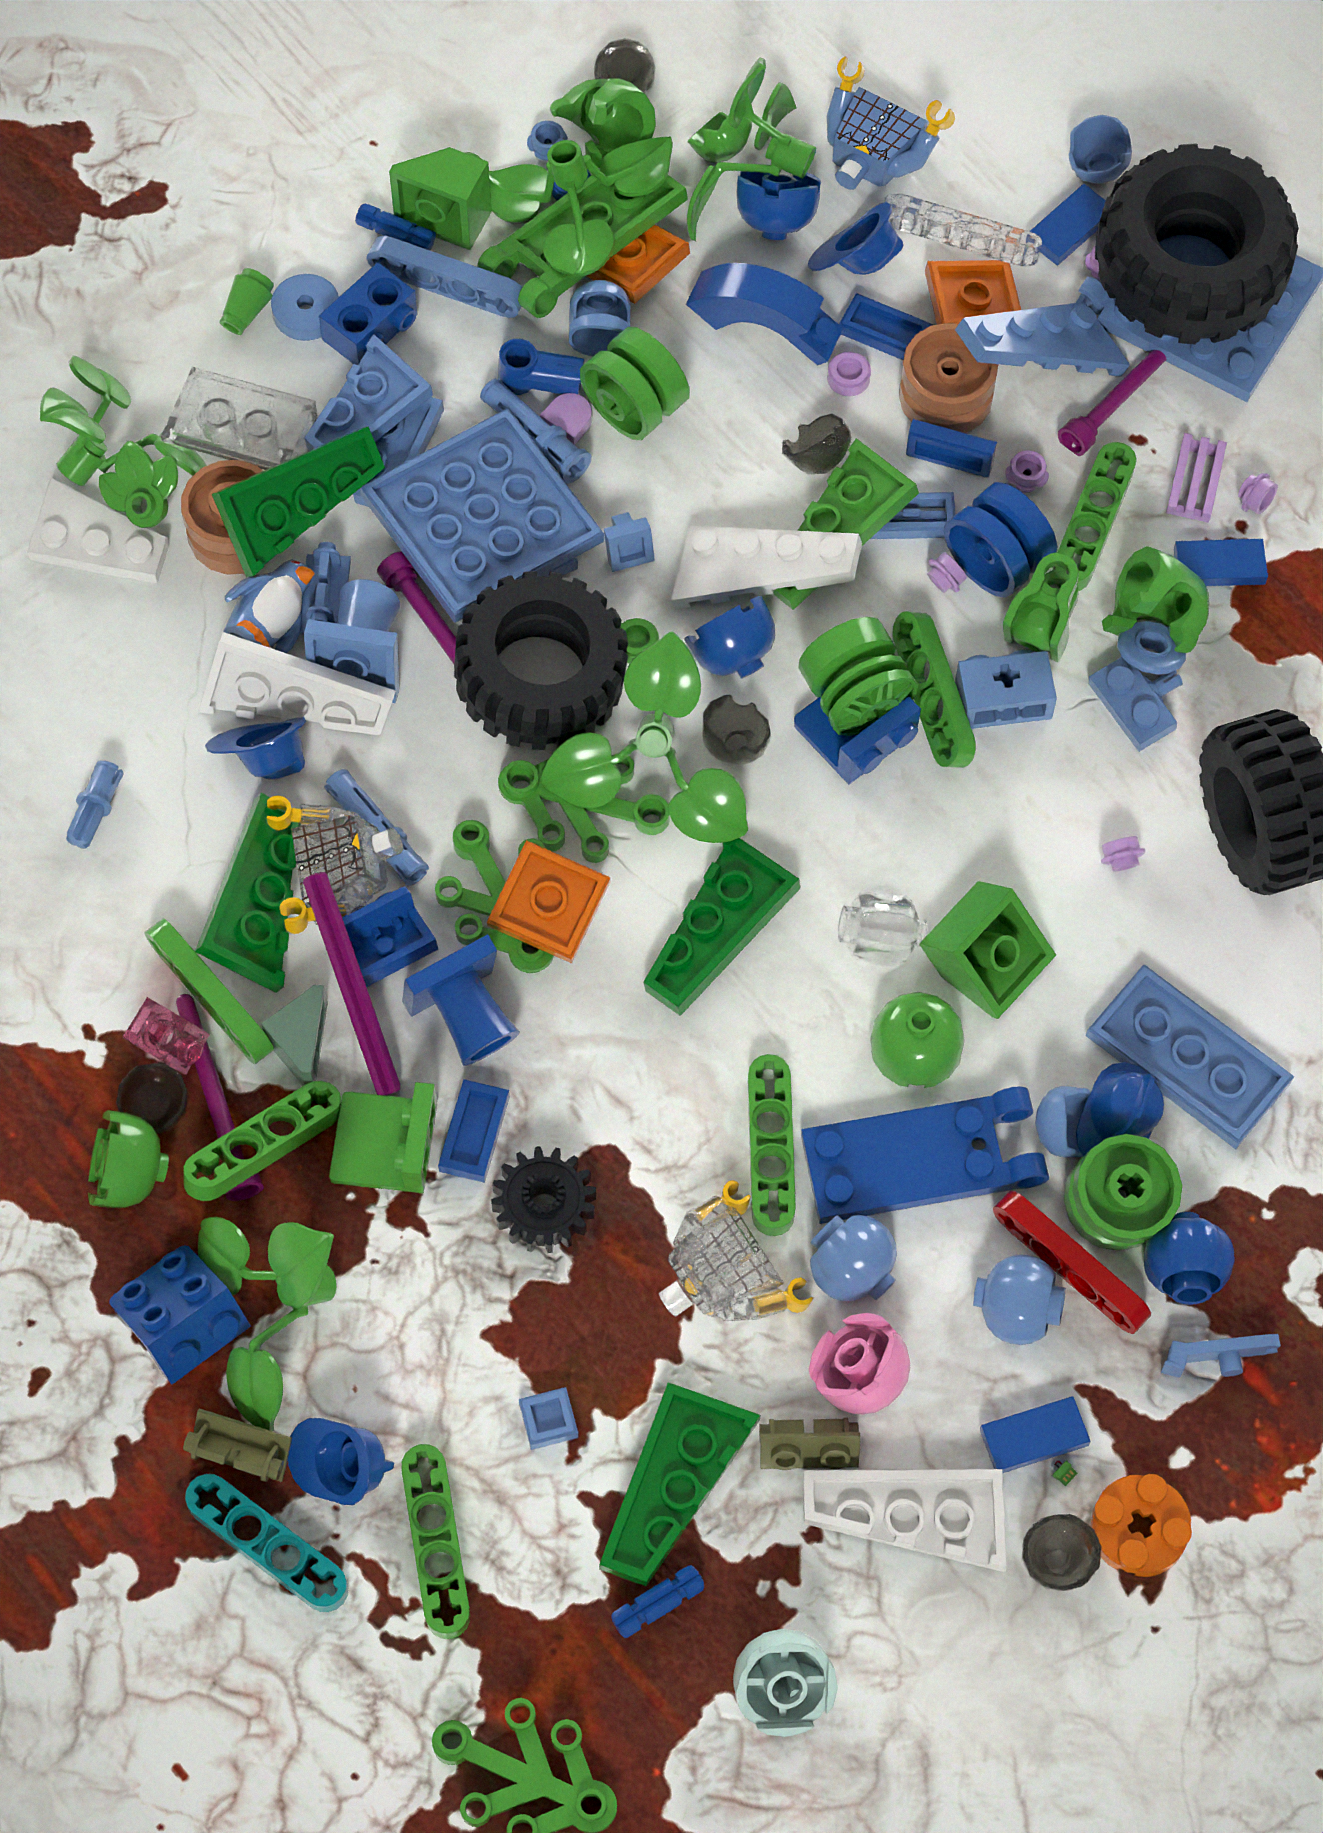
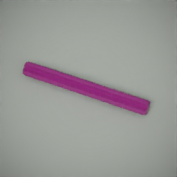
(351, 984)

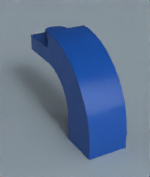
(766, 298)

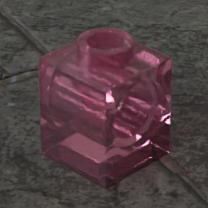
(153, 1027)

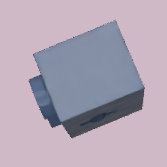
(1027, 691)

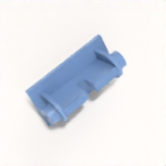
(322, 596)

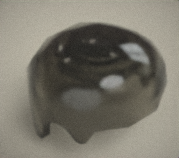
(626, 61)
(819, 445)
(734, 731)
(155, 1095)
(1061, 1552)

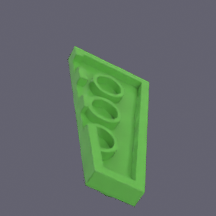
(857, 501)

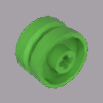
(634, 383)
(1145, 1176)

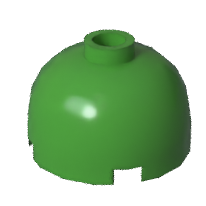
(917, 1040)
(125, 1161)

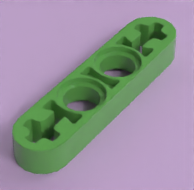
(1095, 516)
(951, 735)
(209, 991)
(258, 1135)
(771, 1144)
(435, 1540)

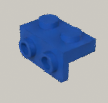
(388, 935)

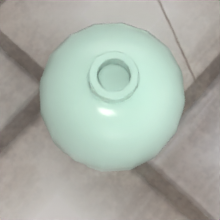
(784, 1682)

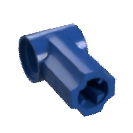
(539, 369)

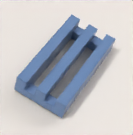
(917, 523)

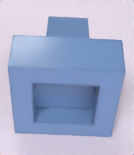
(628, 542)

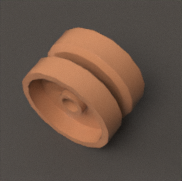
(945, 381)
(202, 519)

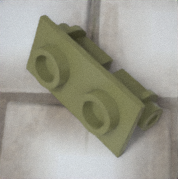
(238, 1445)
(831, 1445)

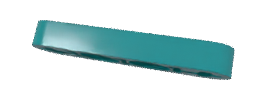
(271, 1537)

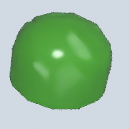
(719, 140)

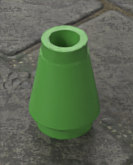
(246, 299)

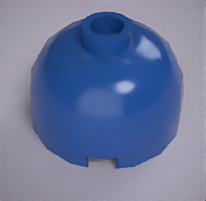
(777, 203)
(734, 640)

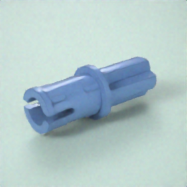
(94, 803)

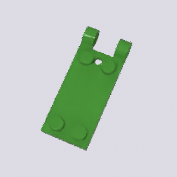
(625, 215)

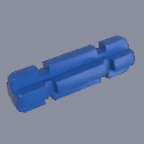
(394, 226)
(657, 1601)

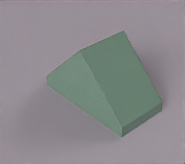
(298, 1033)

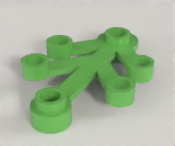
(531, 800)
(479, 853)
(531, 1779)

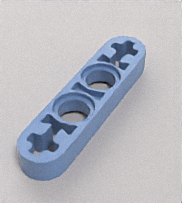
(447, 276)

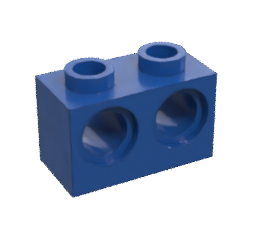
(363, 310)

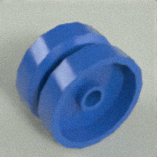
(1000, 539)

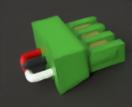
(1064, 1473)

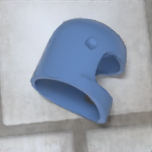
(597, 315)

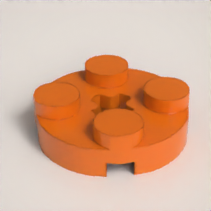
(1150, 1498)

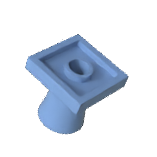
(360, 637)

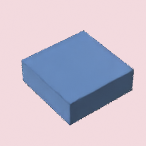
(548, 1418)

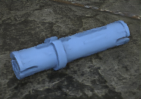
(351, 797)

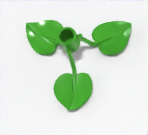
(784, 150)
(581, 246)
(88, 449)
(670, 683)
(302, 1279)

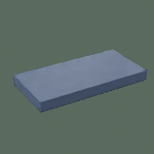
(1191, 1056)

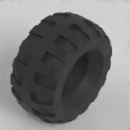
(1206, 197)

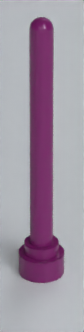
(1083, 430)
(400, 574)
(216, 1100)

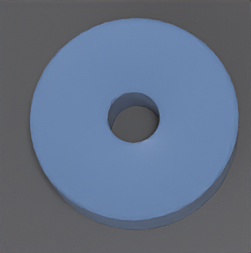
(293, 294)

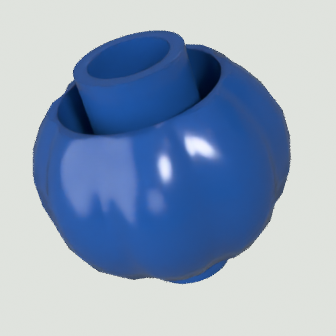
(1189, 1259)

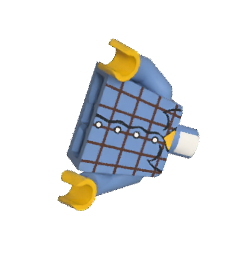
(877, 137)

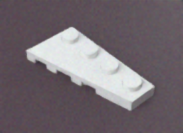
(749, 560)
(926, 1511)

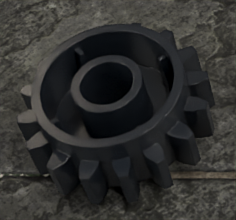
(539, 1176)

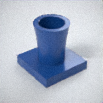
(463, 1000)

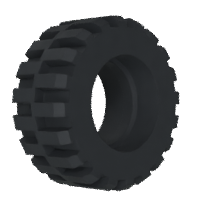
(540, 609)
(1266, 800)

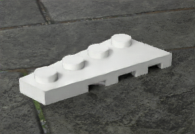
(276, 684)

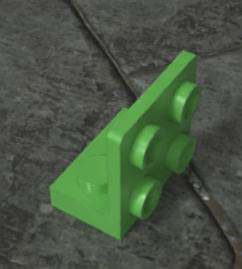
(384, 1140)

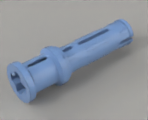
(551, 440)

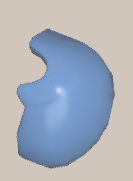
(1100, 149)
(1058, 1120)

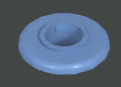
(1153, 636)

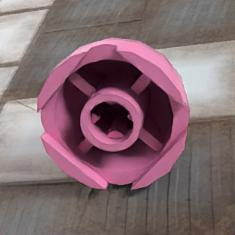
(861, 1365)

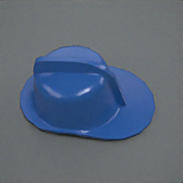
(862, 246)
(264, 749)
(1119, 1104)
(336, 1460)

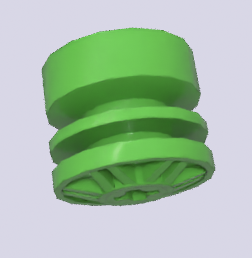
(856, 674)

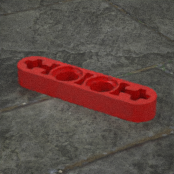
(1072, 1262)

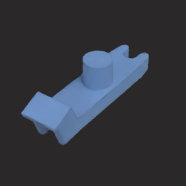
(1225, 1350)

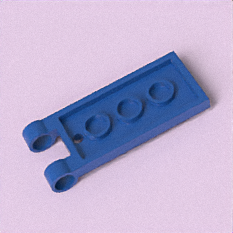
(918, 1157)

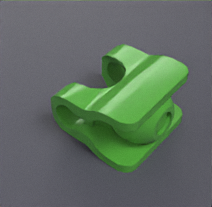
(1041, 613)

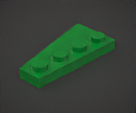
(677, 1470)

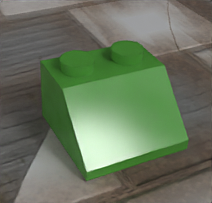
(444, 194)
(988, 947)

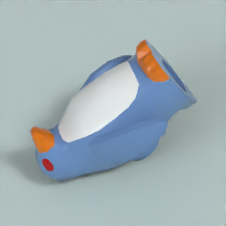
(270, 606)

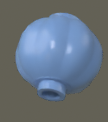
(853, 1258)
(1020, 1299)

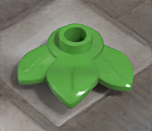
(139, 479)

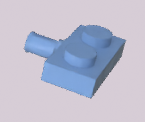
(1136, 701)

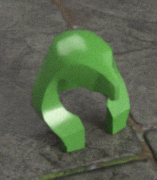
(610, 112)
(1162, 590)

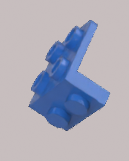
(861, 752)
(180, 1312)

